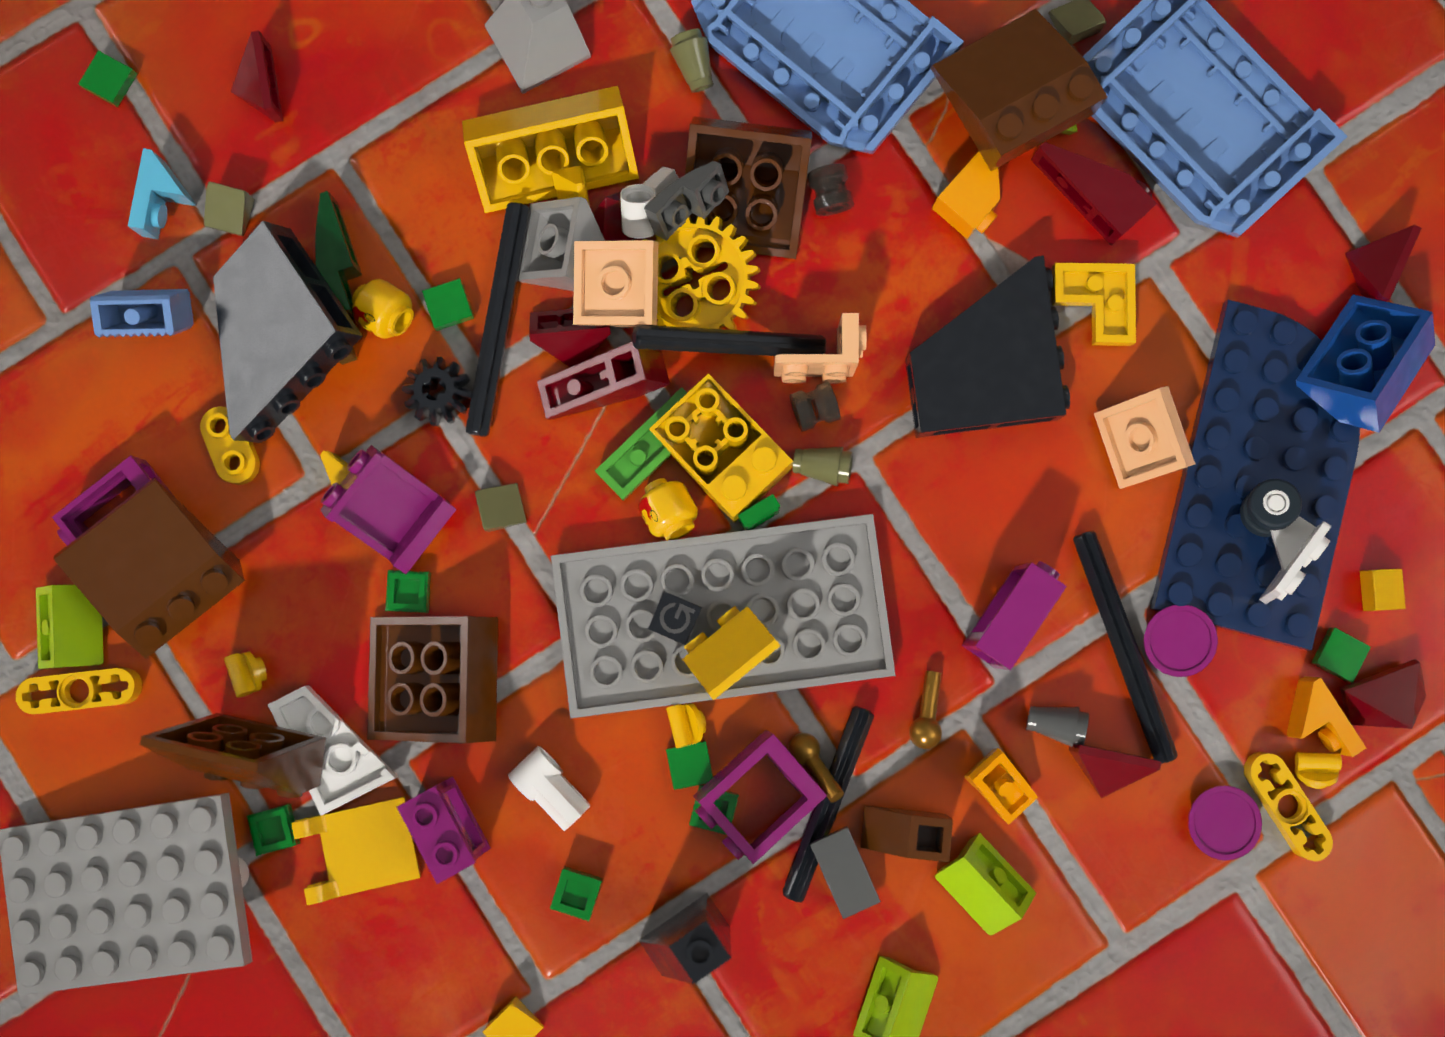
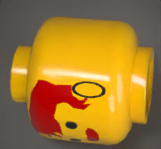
(382, 308)
(668, 509)

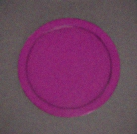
(1180, 640)
(1225, 823)

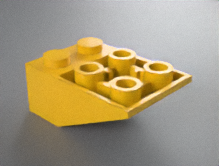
(722, 447)

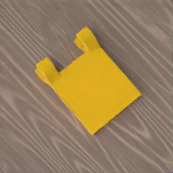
(361, 849)

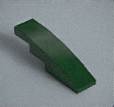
(335, 254)

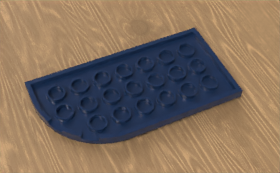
(1247, 431)

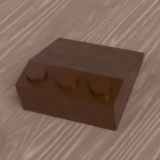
(1018, 88)
(764, 177)
(150, 568)
(433, 679)
(244, 752)

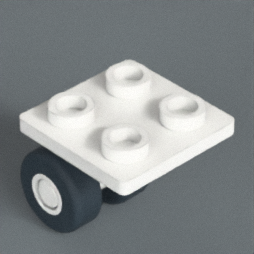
(1274, 512)

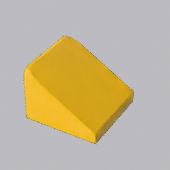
(570, 183)
(335, 467)
(1382, 589)
(513, 1021)

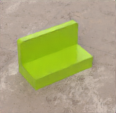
(67, 628)
(986, 886)
(895, 1001)

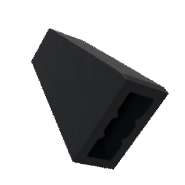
(690, 942)

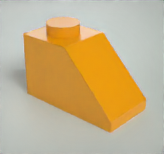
(970, 198)

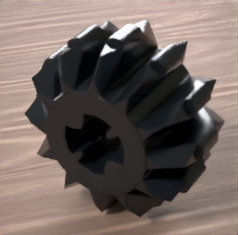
(429, 380)

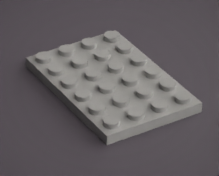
(125, 895)

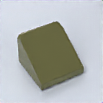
(1077, 20)
(227, 208)
(500, 507)

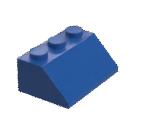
(1368, 360)

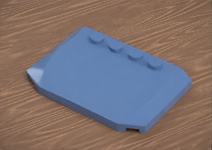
(832, 63)
(1205, 113)

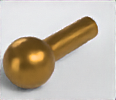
(925, 730)
(806, 751)

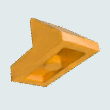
(1317, 709)
(1001, 785)

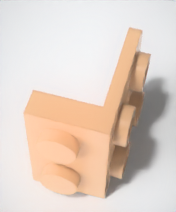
(831, 367)

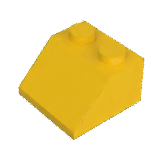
(729, 651)

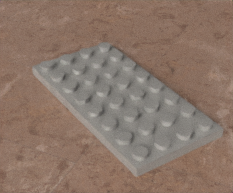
(805, 582)

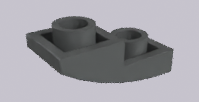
(692, 193)
(845, 872)

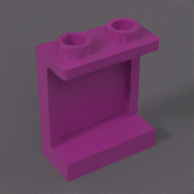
(387, 508)

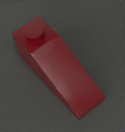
(1100, 193)
(603, 381)

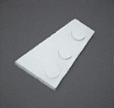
(348, 762)

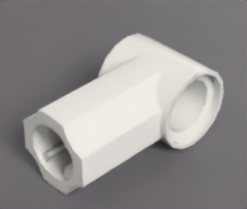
(636, 196)
(542, 780)

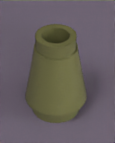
(693, 59)
(824, 464)

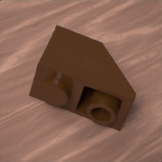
(907, 833)

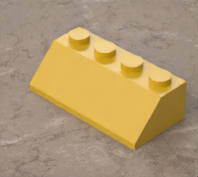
(521, 147)

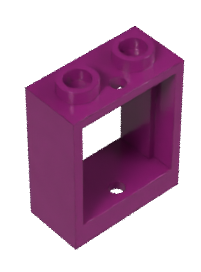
(72, 517)
(1015, 614)
(763, 745)

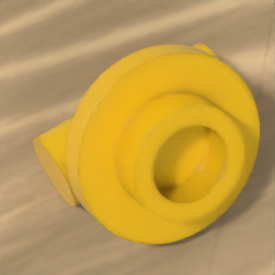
(245, 673)
(687, 724)
(1317, 769)

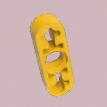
(50, 705)
(1294, 837)

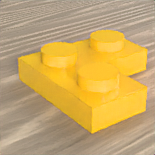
(1110, 293)

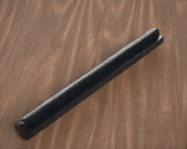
(497, 319)
(1125, 647)

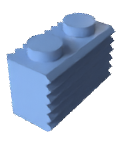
(141, 312)

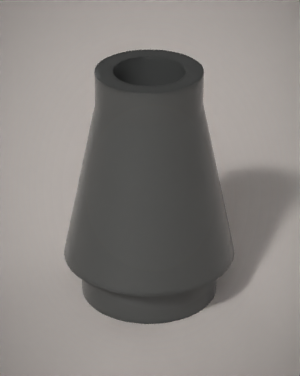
(1059, 723)

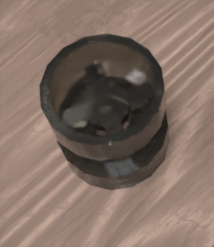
(830, 189)
(823, 402)

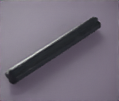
(725, 341)
(826, 811)

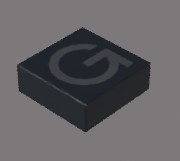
(675, 618)

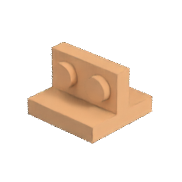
(615, 283)
(1144, 438)

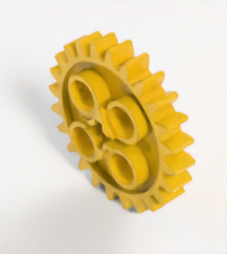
(683, 248)

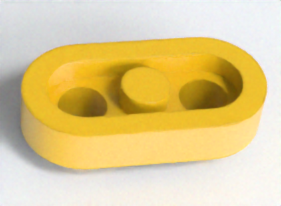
(224, 448)

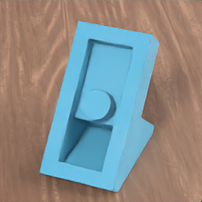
(154, 188)

